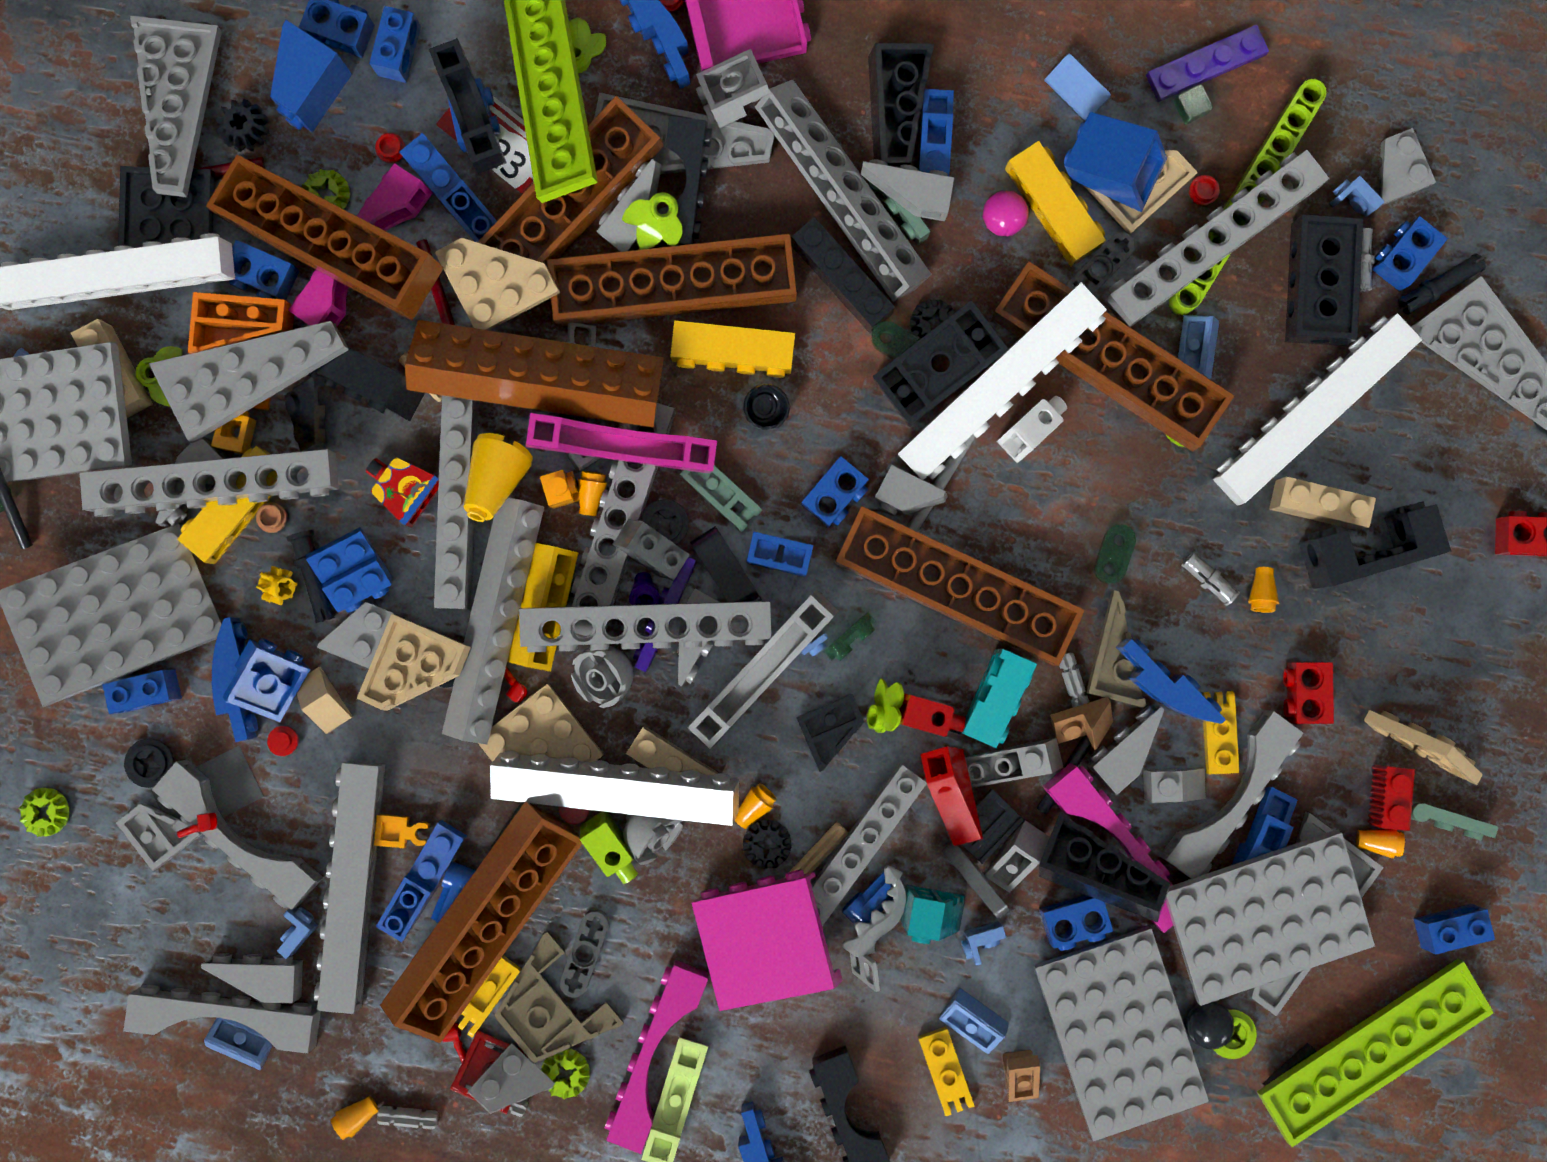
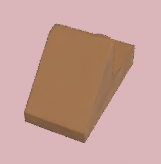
(1087, 719)
(1021, 1075)

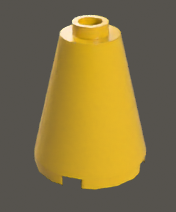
(493, 474)

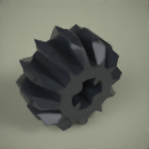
(253, 124)

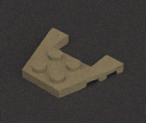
(539, 1016)

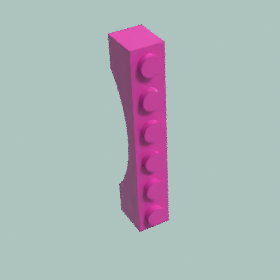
(393, 201)
(620, 444)
(1076, 796)
(634, 1115)

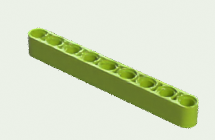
(1268, 159)

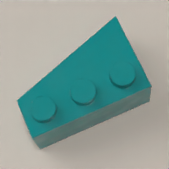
(998, 697)
(931, 914)

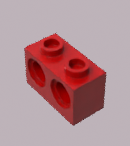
(1532, 538)
(1318, 692)

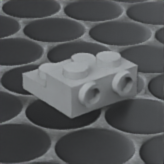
(731, 87)

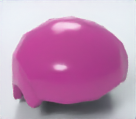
(1005, 213)

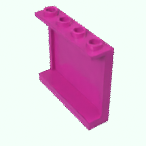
(733, 26)
(764, 941)

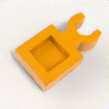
(395, 831)

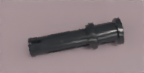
(302, 545)

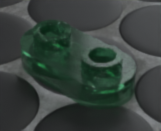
(900, 340)
(1116, 555)
(841, 646)

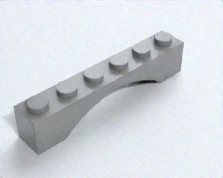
(763, 669)
(1268, 746)
(191, 794)
(284, 1026)

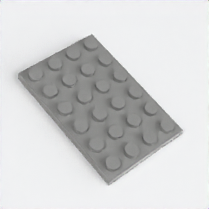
(62, 413)
(110, 614)
(1269, 917)
(1121, 1033)

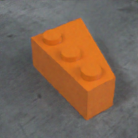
(232, 319)

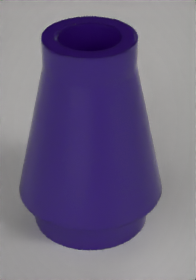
(643, 590)

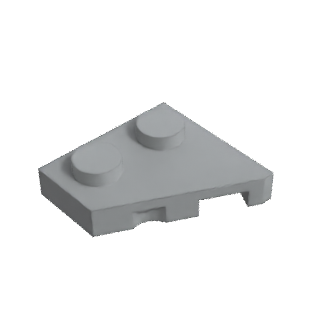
(1403, 167)
(358, 635)
(154, 834)
(509, 1081)

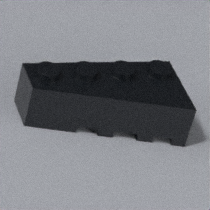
(372, 381)

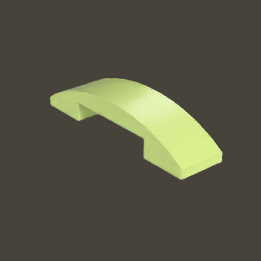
(675, 1101)

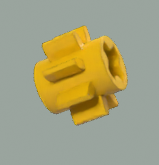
(276, 585)

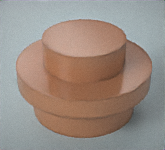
(271, 517)

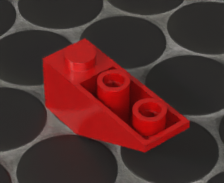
(952, 793)

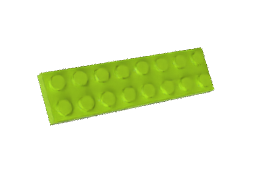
(550, 97)
(1375, 1052)

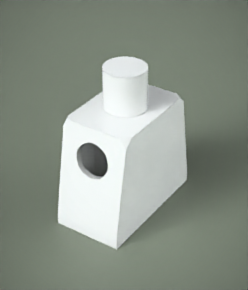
(1033, 428)

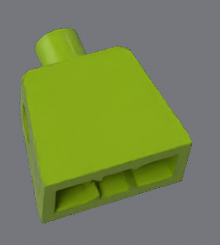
(603, 836)

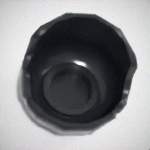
(766, 406)
(1210, 1025)

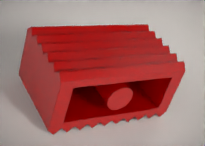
(1391, 797)

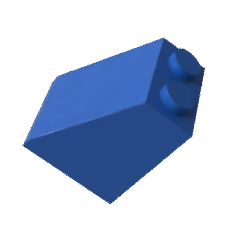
(306, 78)
(1116, 159)

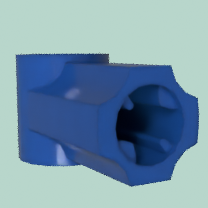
(453, 883)
(871, 899)

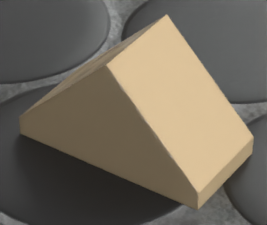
(322, 702)

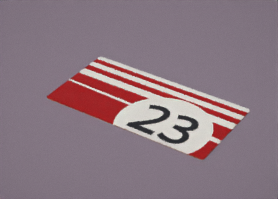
(512, 142)

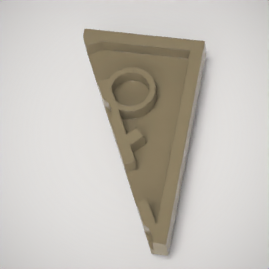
(1110, 666)

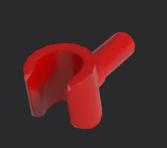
(517, 691)
(206, 822)
(455, 1035)

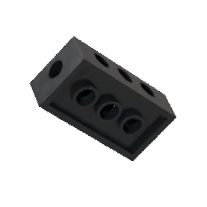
(1342, 274)

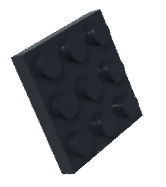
(161, 217)

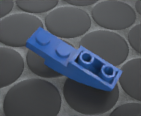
(658, 24)
(936, 130)
(448, 187)
(227, 651)
(1175, 693)
(1270, 826)
(421, 881)
(754, 1146)

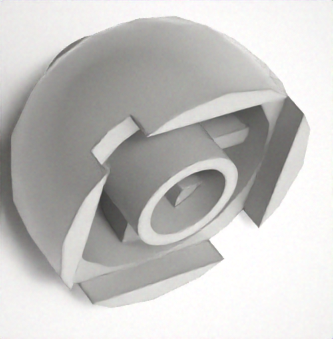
(602, 675)
(648, 834)

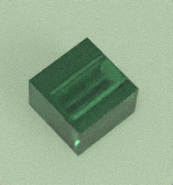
(1193, 104)

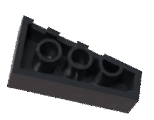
(896, 98)
(1101, 871)

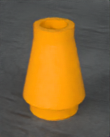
(591, 488)
(1263, 591)
(755, 805)
(1382, 841)
(353, 1117)

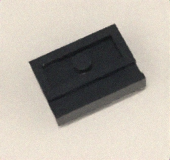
(996, 823)

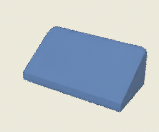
(1077, 87)
(1199, 343)
(974, 1021)
(238, 1042)

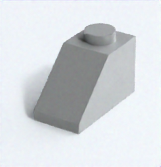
(907, 493)
(1174, 785)
(1018, 856)

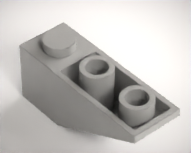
(916, 191)
(612, 227)
(194, 452)
(689, 655)
(1125, 757)
(1014, 763)
(263, 979)

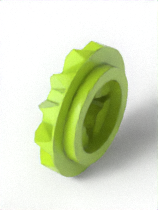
(337, 186)
(57, 811)
(1246, 1032)
(578, 1079)

